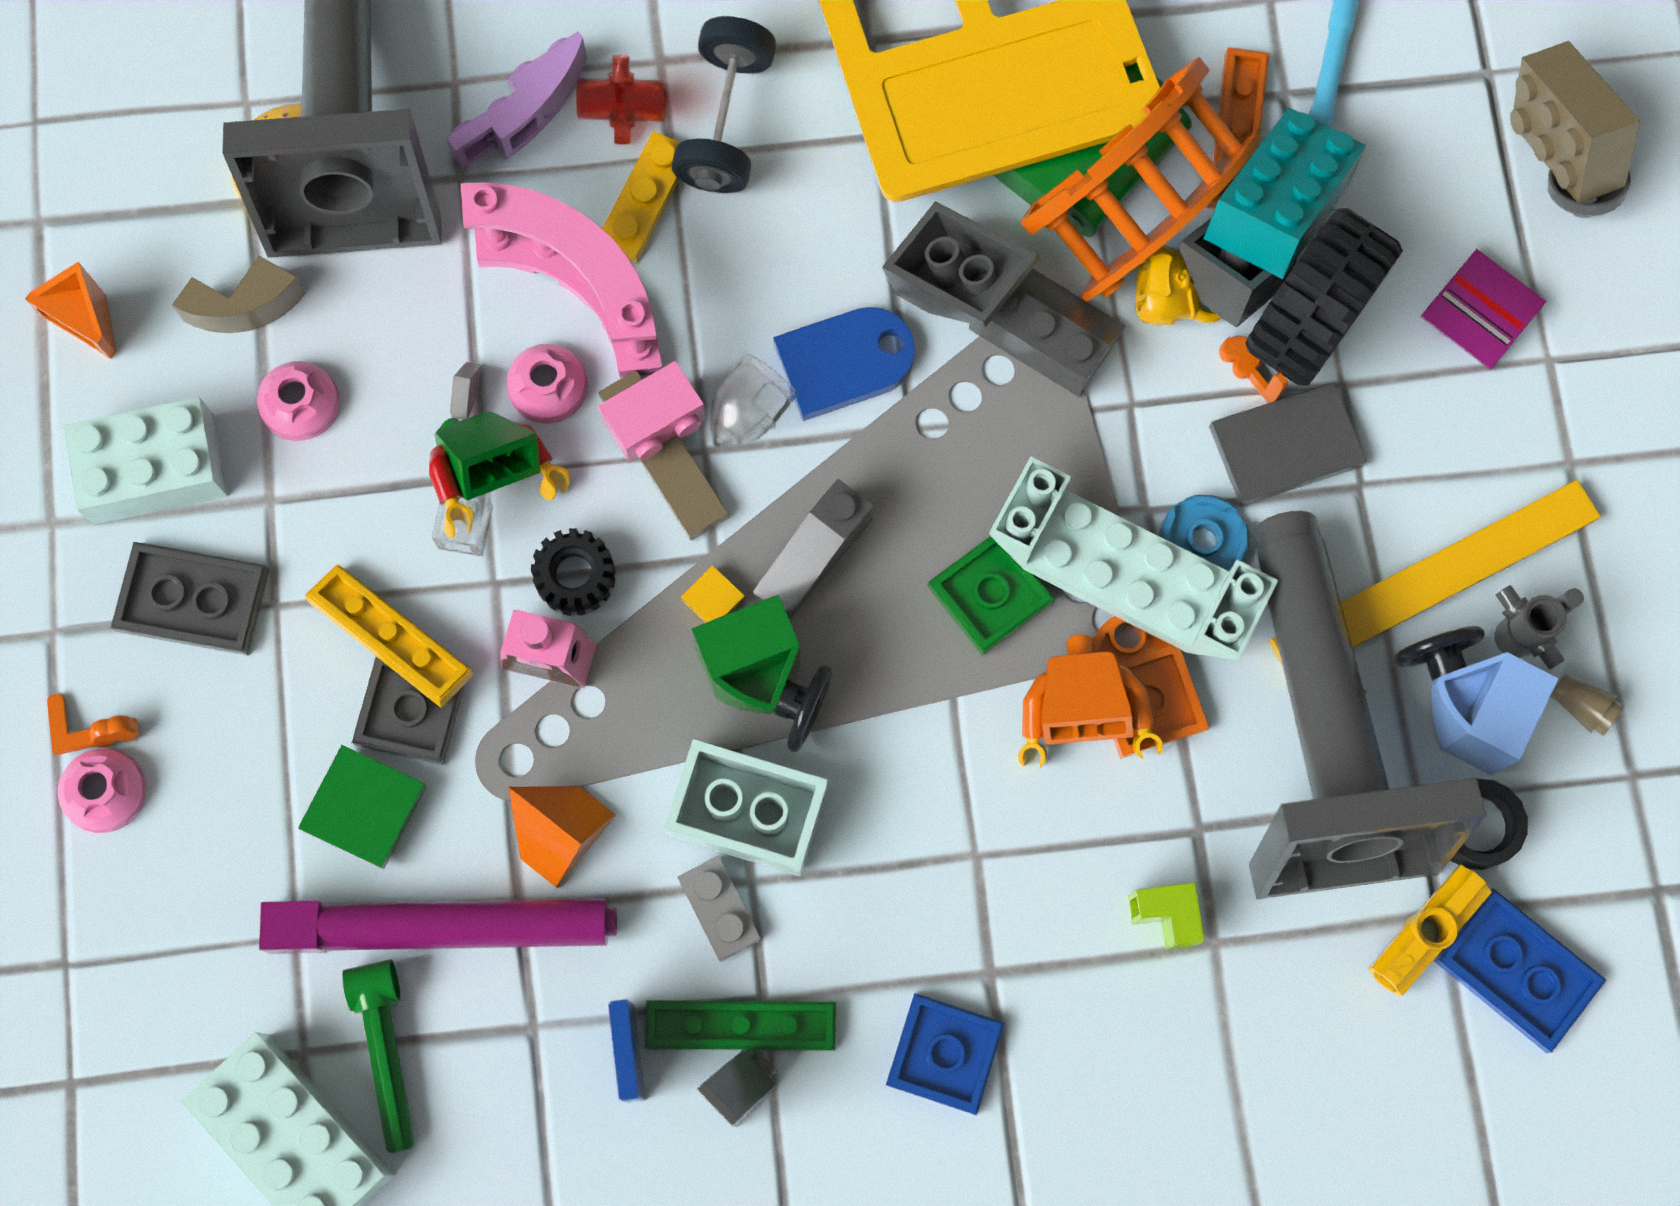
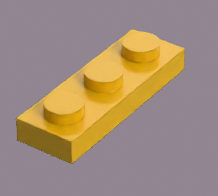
(643, 197)

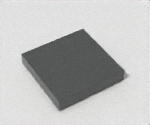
(403, 719)

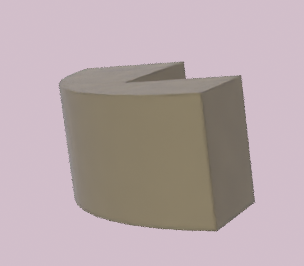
(257, 301)

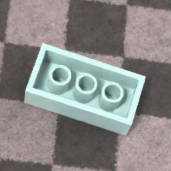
(285, 1130)

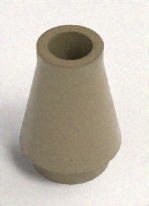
(1588, 704)

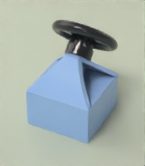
(1484, 708)

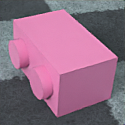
(653, 413)

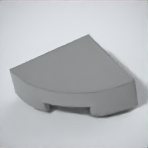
(464, 390)

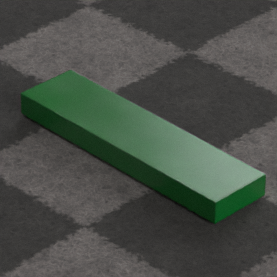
(740, 1025)

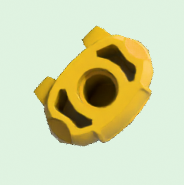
(1167, 291)

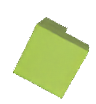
(1175, 908)

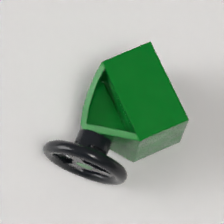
(752, 665)

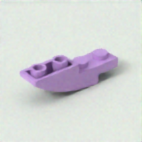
(537, 95)

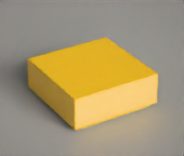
(712, 596)

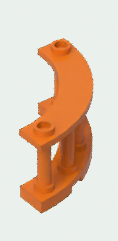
(1130, 148)

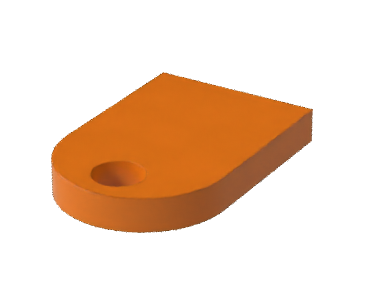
(1168, 684)

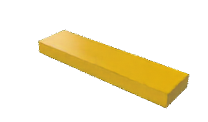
(389, 635)

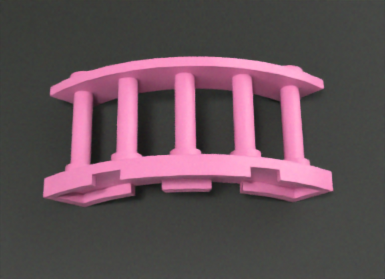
(549, 237)

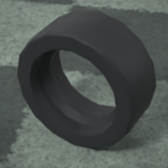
(1515, 828)

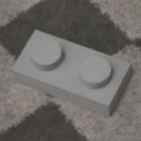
(719, 908)

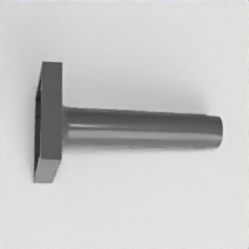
(339, 170)
(1355, 824)

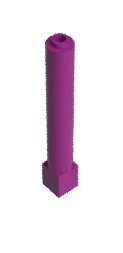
(325, 927)

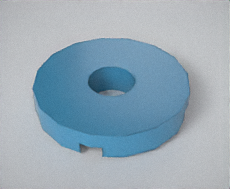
(1211, 514)

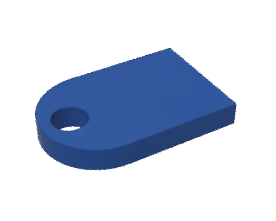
(841, 359)

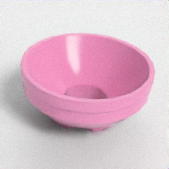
(553, 401)
(308, 416)
(120, 801)

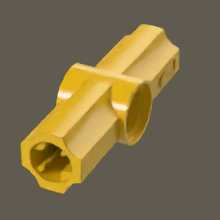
(1410, 951)

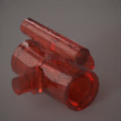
(621, 99)

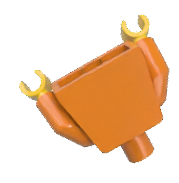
(1085, 700)

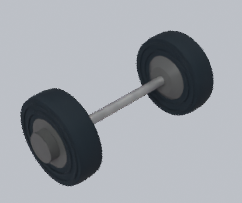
(738, 48)

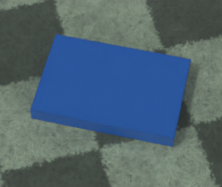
(1521, 971)

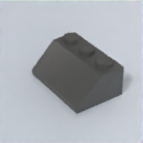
(1053, 332)

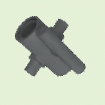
(1534, 624)

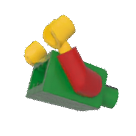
(484, 456)

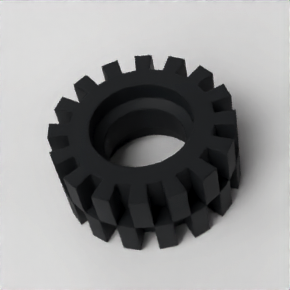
(567, 546)

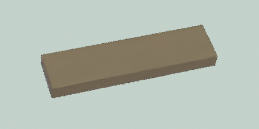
(678, 477)

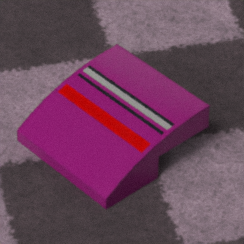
(1483, 309)

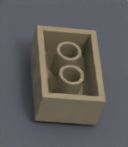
(1574, 122)

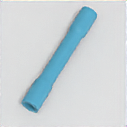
(1340, 27)

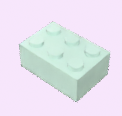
(145, 461)
(746, 807)

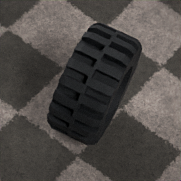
(1323, 296)

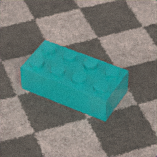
(1284, 192)

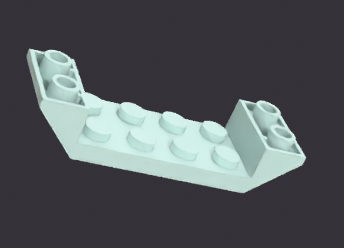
(1129, 568)

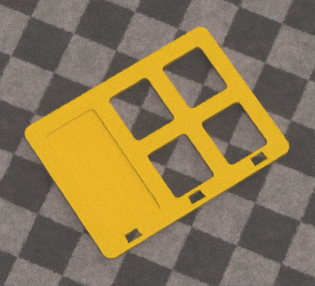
(992, 90)

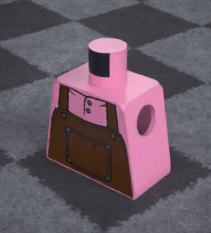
(544, 648)

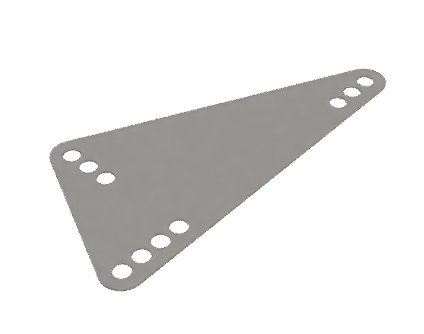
(872, 611)

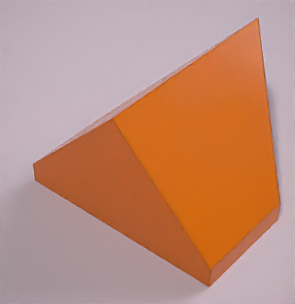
(76, 306)
(556, 827)

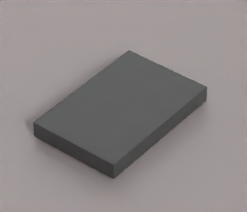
(1287, 444)
(190, 598)

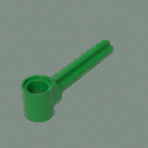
(372, 991)

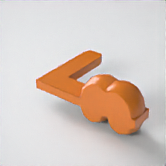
(1246, 366)
(100, 734)

